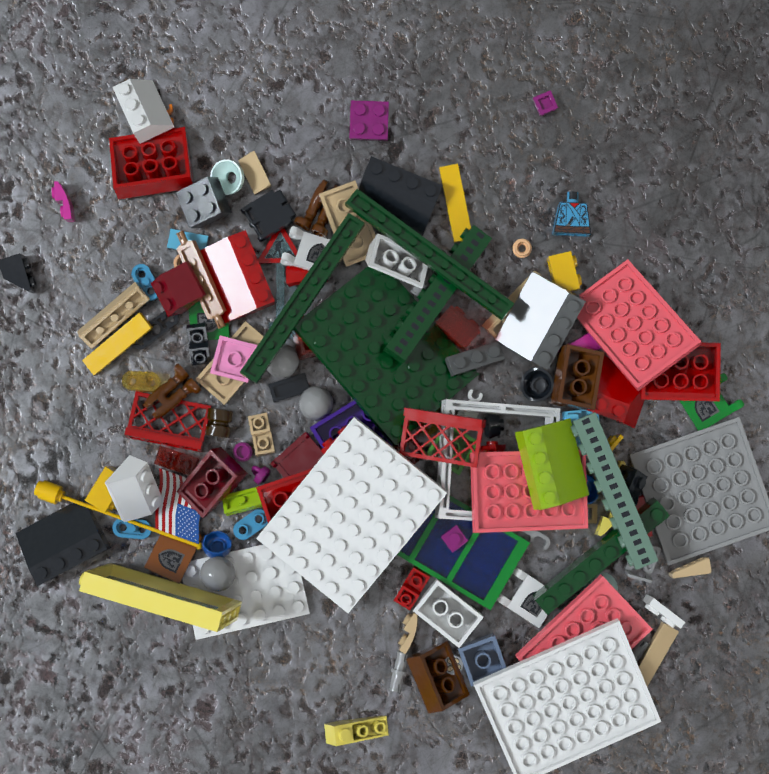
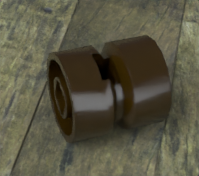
(219, 423)

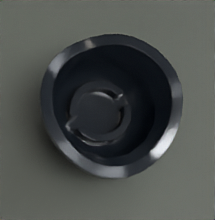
(537, 384)

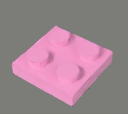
(231, 358)

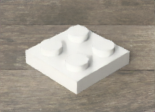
(667, 616)

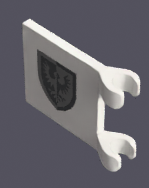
(308, 251)
(523, 601)

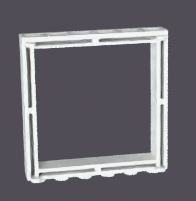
(444, 469)

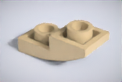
(261, 434)
(410, 626)

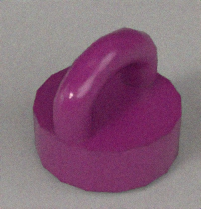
(260, 474)

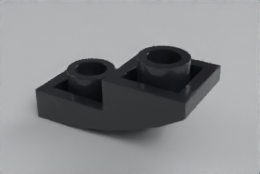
(198, 344)

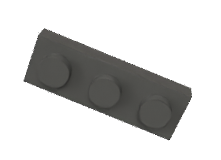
(474, 358)

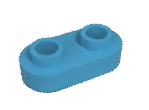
(145, 282)
(250, 524)
(132, 530)

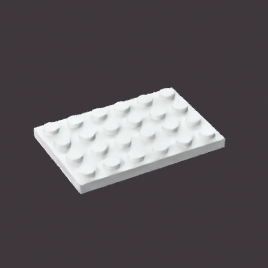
(262, 582)

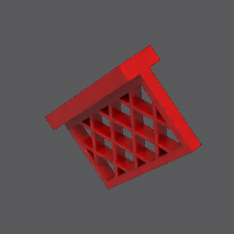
(445, 420)
(165, 438)

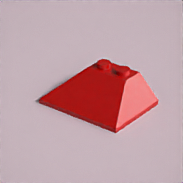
(617, 396)

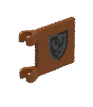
(170, 558)

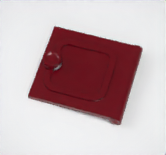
(298, 457)

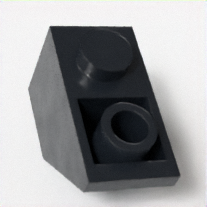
(16, 270)

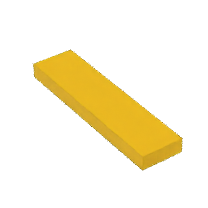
(454, 200)
(117, 343)

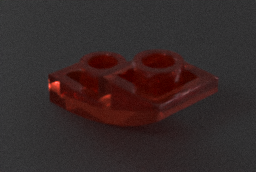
(176, 460)

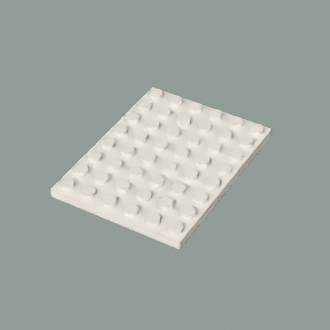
(351, 515)
(568, 700)

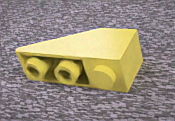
(355, 730)

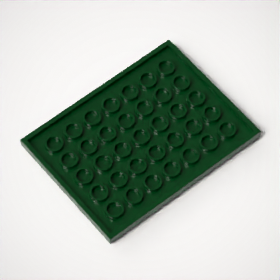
(349, 340)

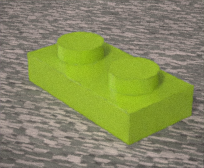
(241, 501)

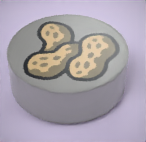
(450, 670)

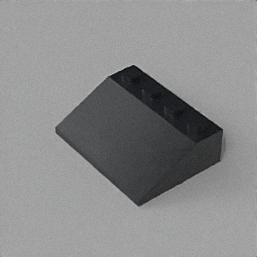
(401, 193)
(61, 542)

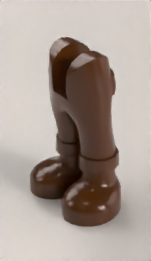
(314, 205)
(162, 391)

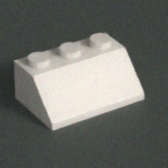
(143, 108)
(395, 261)
(134, 489)
(448, 613)

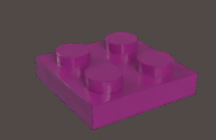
(369, 120)

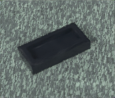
(288, 387)

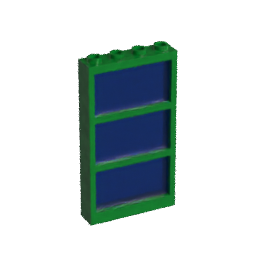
(477, 567)

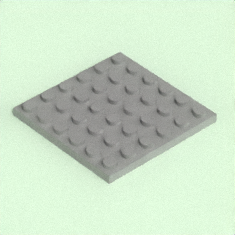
(707, 489)

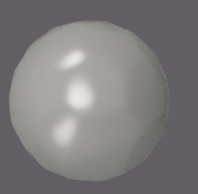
(284, 363)
(316, 403)
(217, 574)

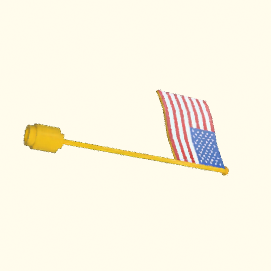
(172, 519)

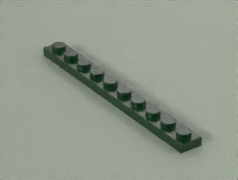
(429, 254)
(302, 298)

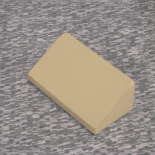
(254, 173)

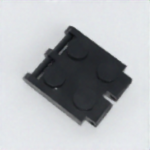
(269, 214)

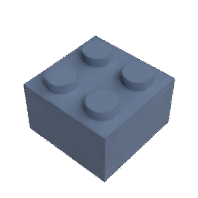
(481, 657)

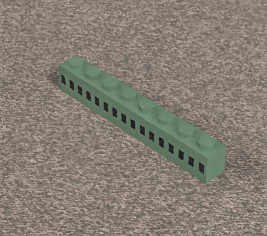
(615, 491)

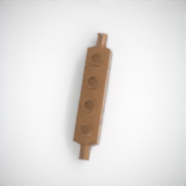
(211, 302)

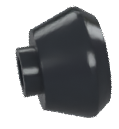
(493, 425)

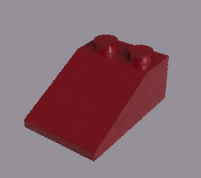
(211, 481)

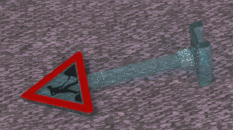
(272, 254)

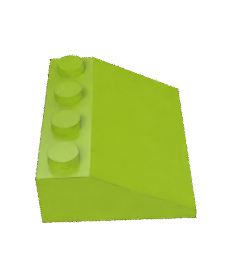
(552, 464)

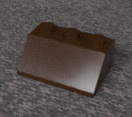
(577, 377)
(435, 685)

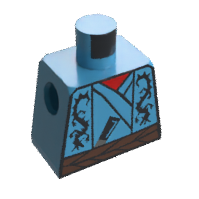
(572, 217)

